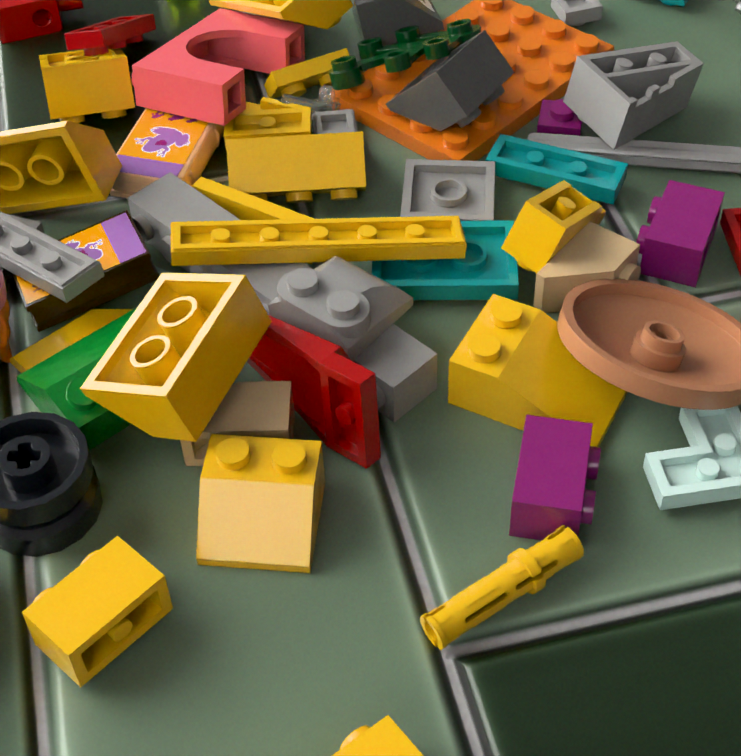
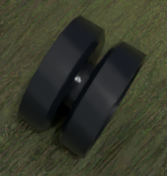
(45, 484)

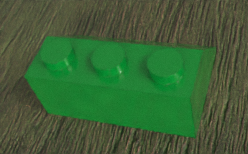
(57, 383)

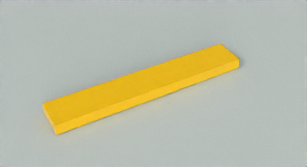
(316, 240)

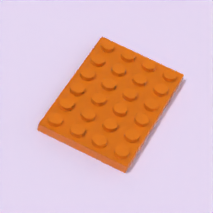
(535, 47)

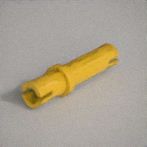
(521, 574)

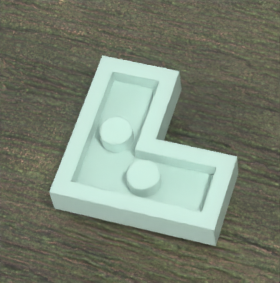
(705, 470)

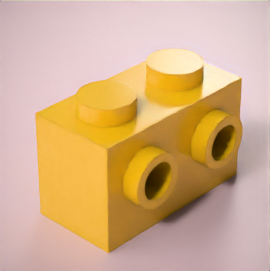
(98, 610)

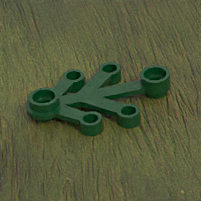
(398, 57)

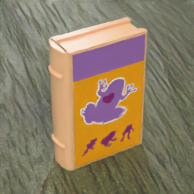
(164, 145)

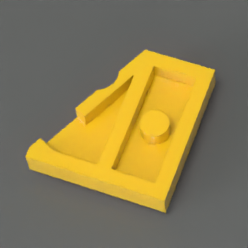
(270, 120)

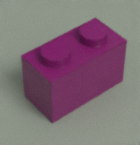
(679, 232)
(553, 477)

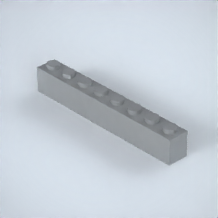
(401, 363)

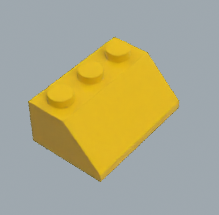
(312, 13)
(55, 166)
(298, 166)
(179, 353)

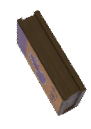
(124, 262)

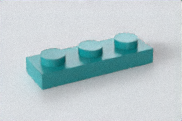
(548, 165)

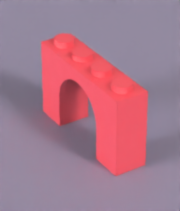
(205, 65)

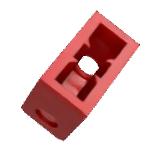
(33, 17)

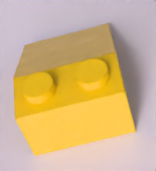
(87, 84)
(519, 367)

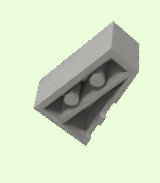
(631, 89)

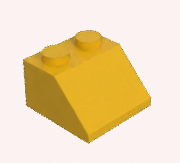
(260, 503)

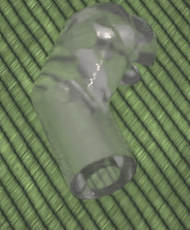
(327, 100)

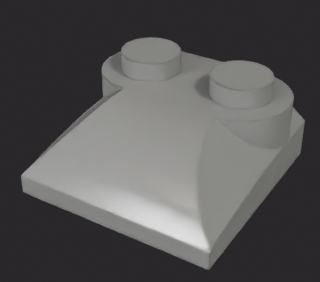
(339, 304)

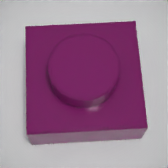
(558, 119)

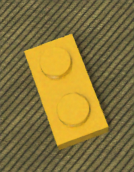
(298, 77)

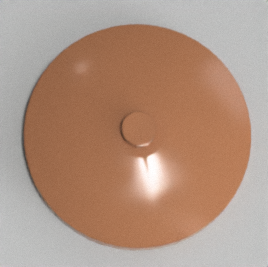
(654, 342)

